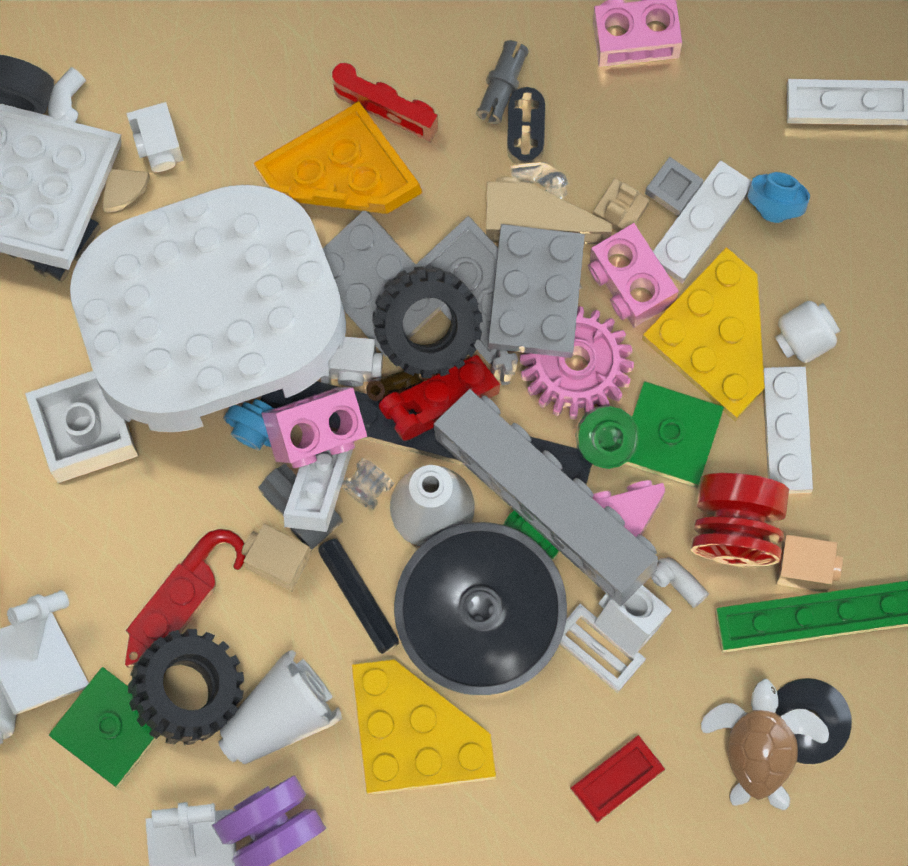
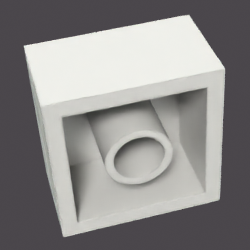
(79, 427)

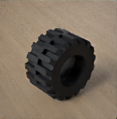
(450, 349)
(214, 666)

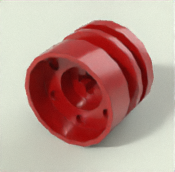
(741, 513)

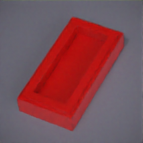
(617, 779)

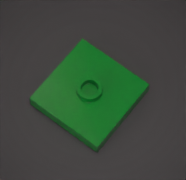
(674, 433)
(104, 729)

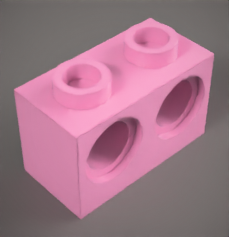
(639, 41)
(642, 272)
(313, 418)

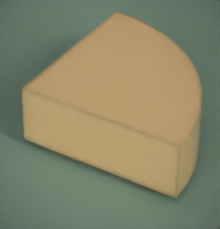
(123, 188)

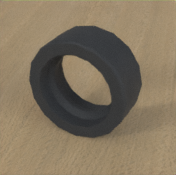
(24, 85)

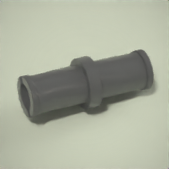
(502, 82)

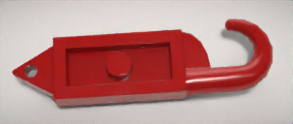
(180, 594)

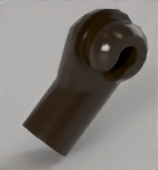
(393, 383)

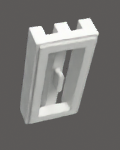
(588, 661)

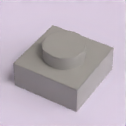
(674, 186)

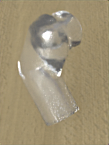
(543, 174)

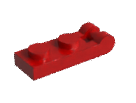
(385, 103)
(436, 396)

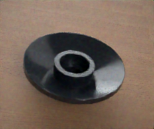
(828, 706)

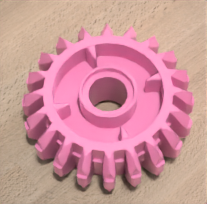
(586, 386)

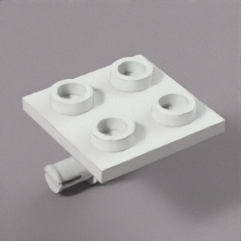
(36, 656)
(186, 837)

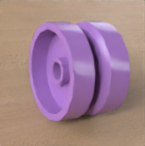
(265, 821)

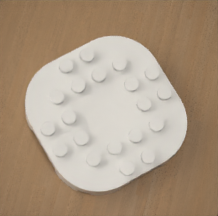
(207, 306)

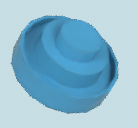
(778, 196)
(249, 424)

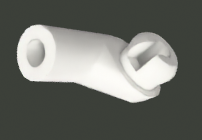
(60, 99)
(683, 581)

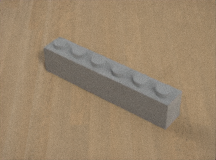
(546, 496)

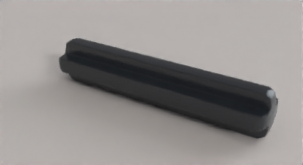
(358, 595)

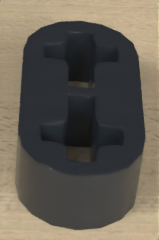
(535, 127)

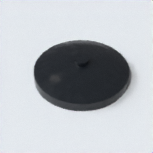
(480, 608)

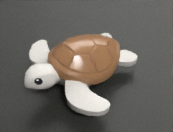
(763, 744)

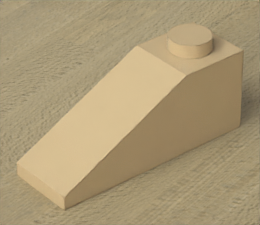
(530, 206)

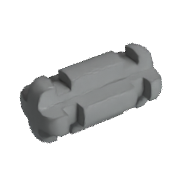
(504, 366)

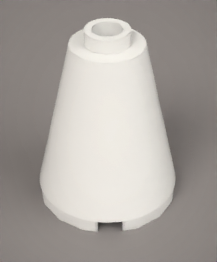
(430, 502)
(278, 712)

